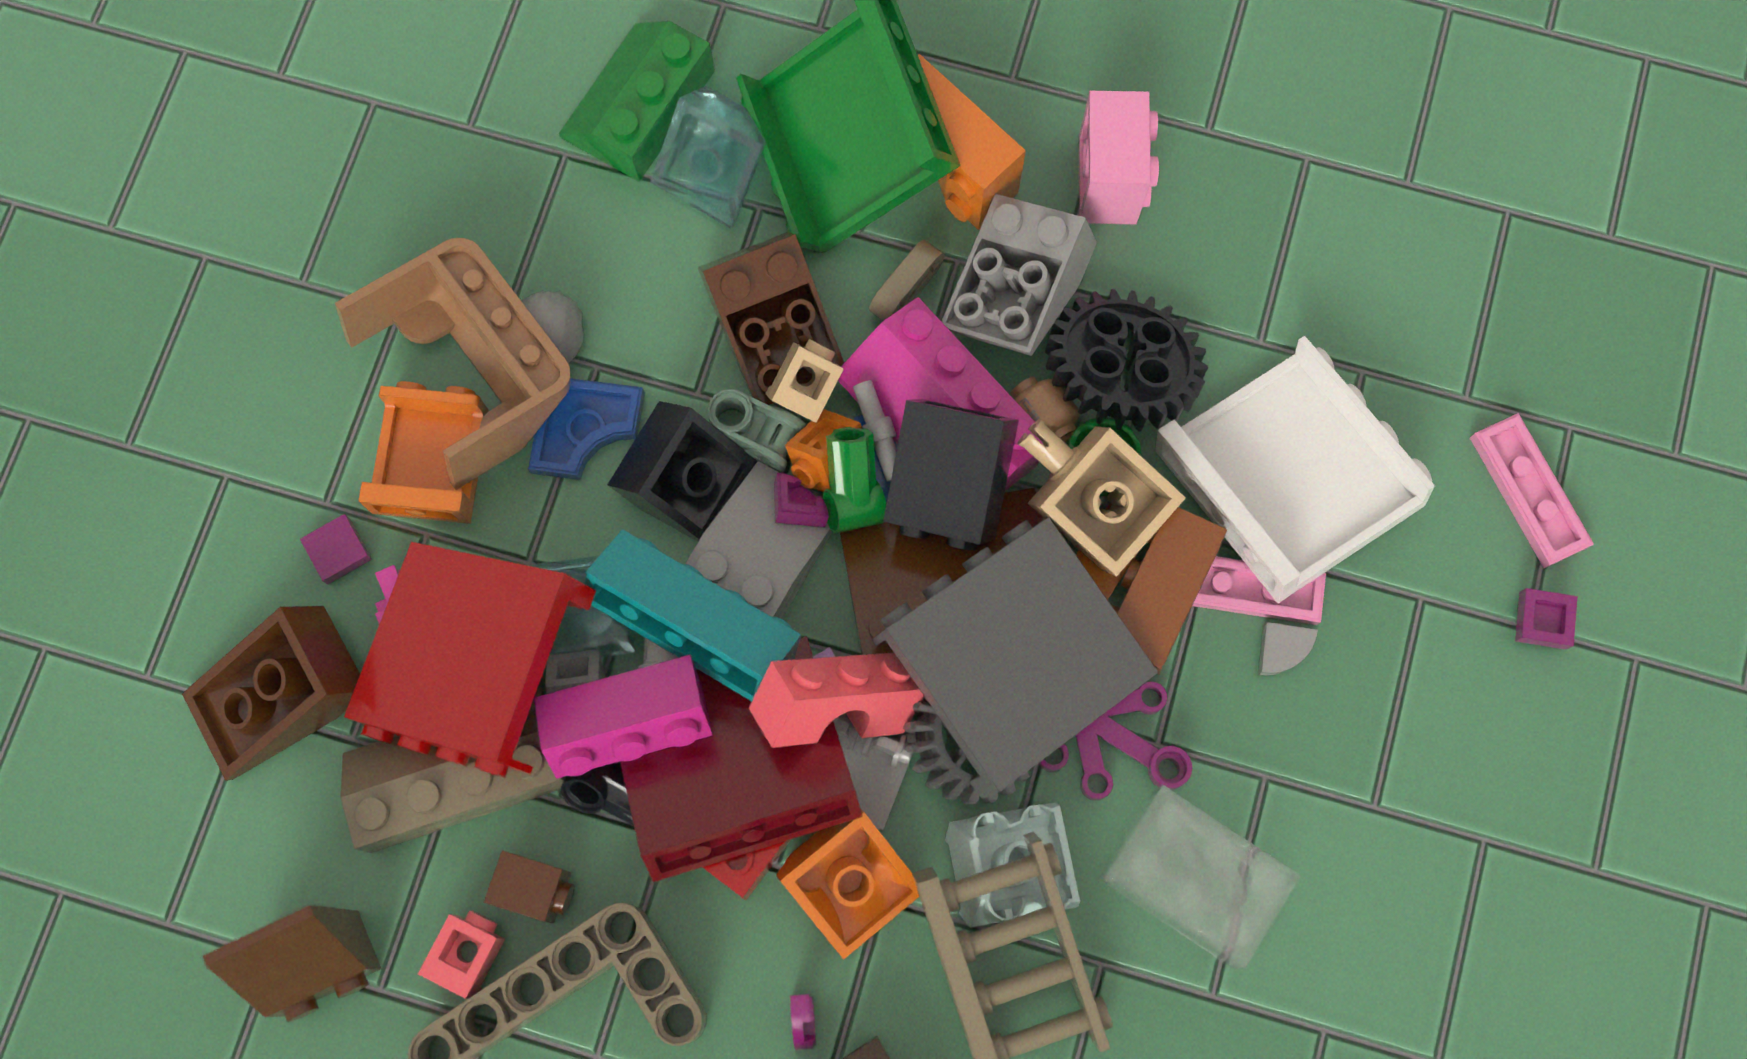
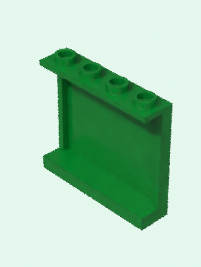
(849, 126)

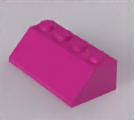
(921, 359)

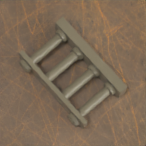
(960, 948)

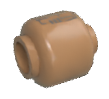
(1045, 402)

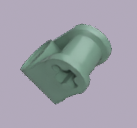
(758, 428)

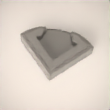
(1284, 647)

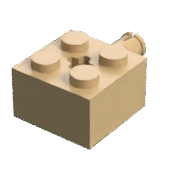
(1079, 475)

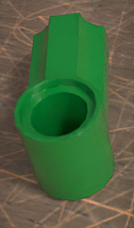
(854, 493)

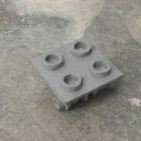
(875, 767)

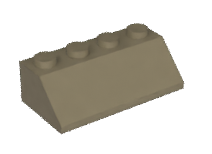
(407, 794)

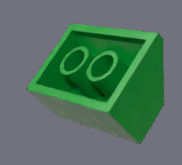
(636, 96)

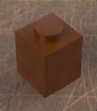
(529, 888)

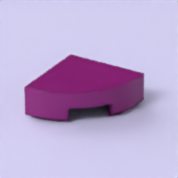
(797, 504)
(803, 1021)

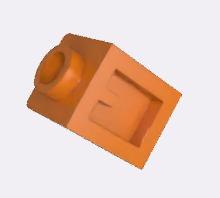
(809, 449)

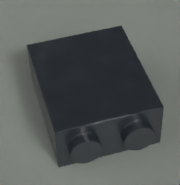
(950, 473)

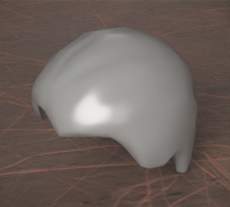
(559, 319)

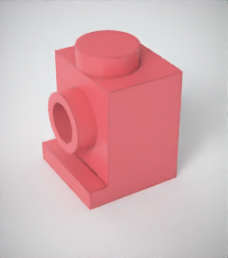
(445, 962)

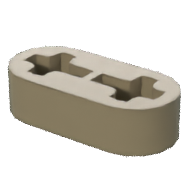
(907, 280)

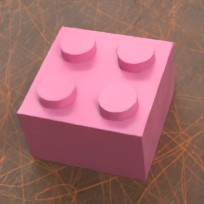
(1116, 157)

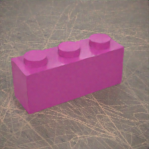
(622, 717)

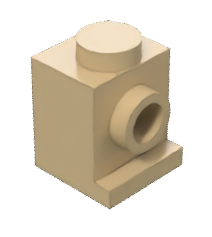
(811, 397)

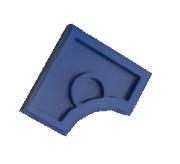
(582, 423)

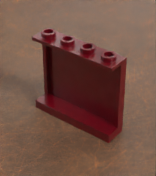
(734, 789)

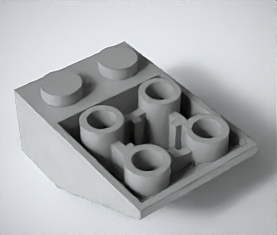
(1019, 274)

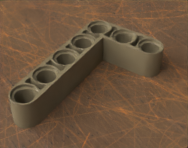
(559, 983)

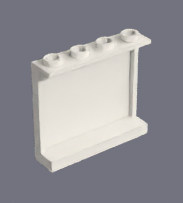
(1296, 470)

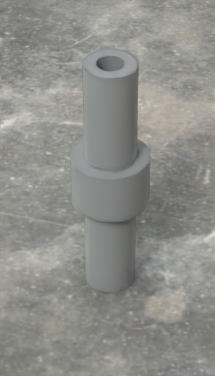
(878, 424)

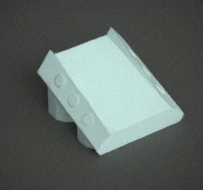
(998, 839)

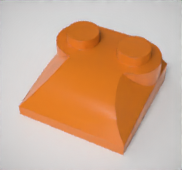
(848, 882)

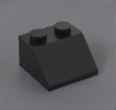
(681, 469)

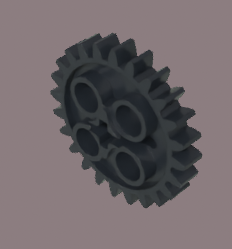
(1161, 360)

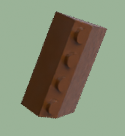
(896, 568)

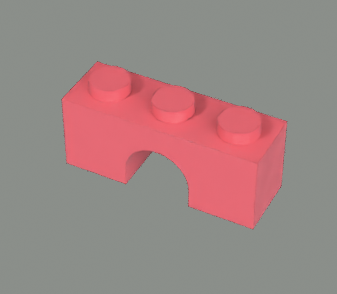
(807, 694)

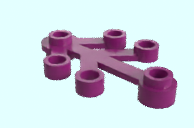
(1127, 743)

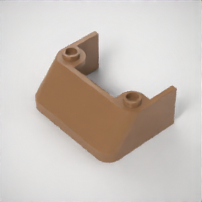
(465, 295)

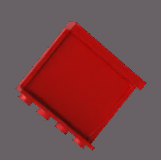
(462, 655)

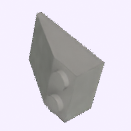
(754, 554)

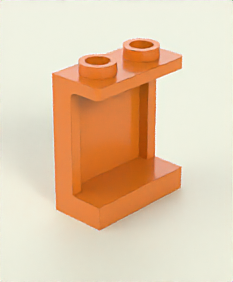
(410, 461)

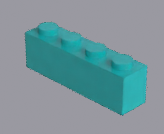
(688, 613)

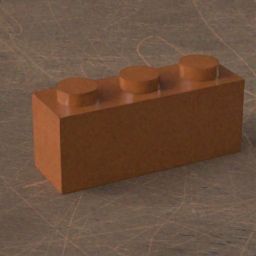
(1168, 582)

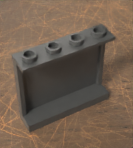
(1017, 653)

